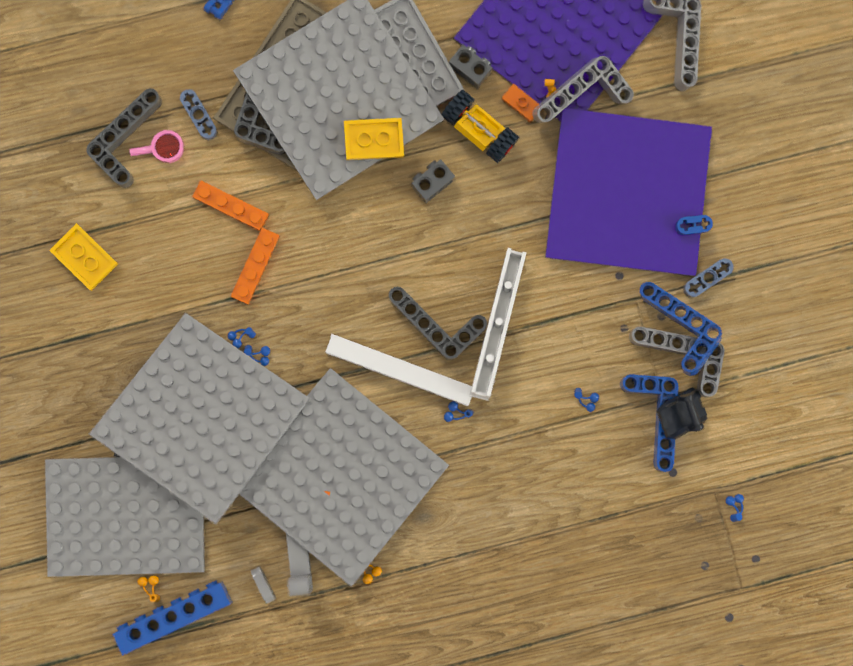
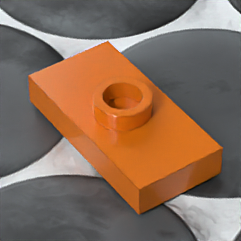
(520, 102)

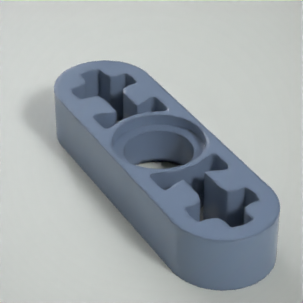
(187, 106)
(716, 266)

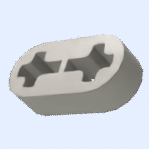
(263, 585)

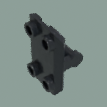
(682, 414)

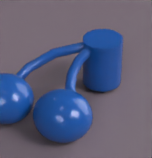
(237, 342)
(265, 351)
(594, 397)
(453, 406)
(731, 501)

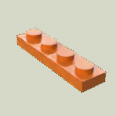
(230, 205)
(255, 266)

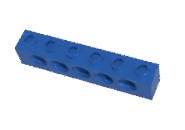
(127, 642)

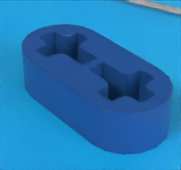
(694, 229)

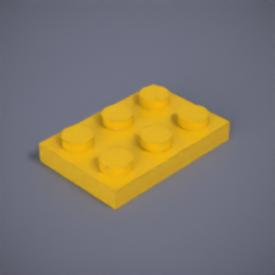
(373, 139)
(83, 257)

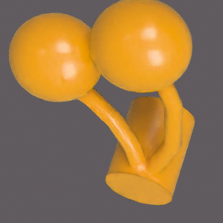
(550, 83)
(368, 578)
(153, 580)

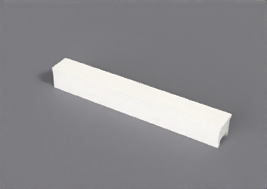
(497, 325)
(399, 370)

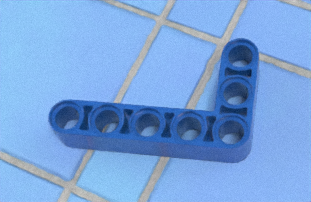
(685, 321)
(662, 395)

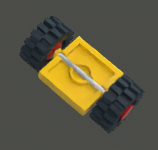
(479, 126)

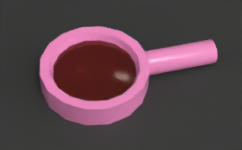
(165, 146)

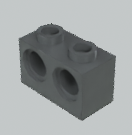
(466, 70)
(436, 184)

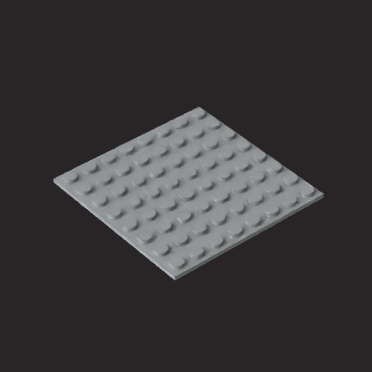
(331, 74)
(200, 418)
(365, 463)

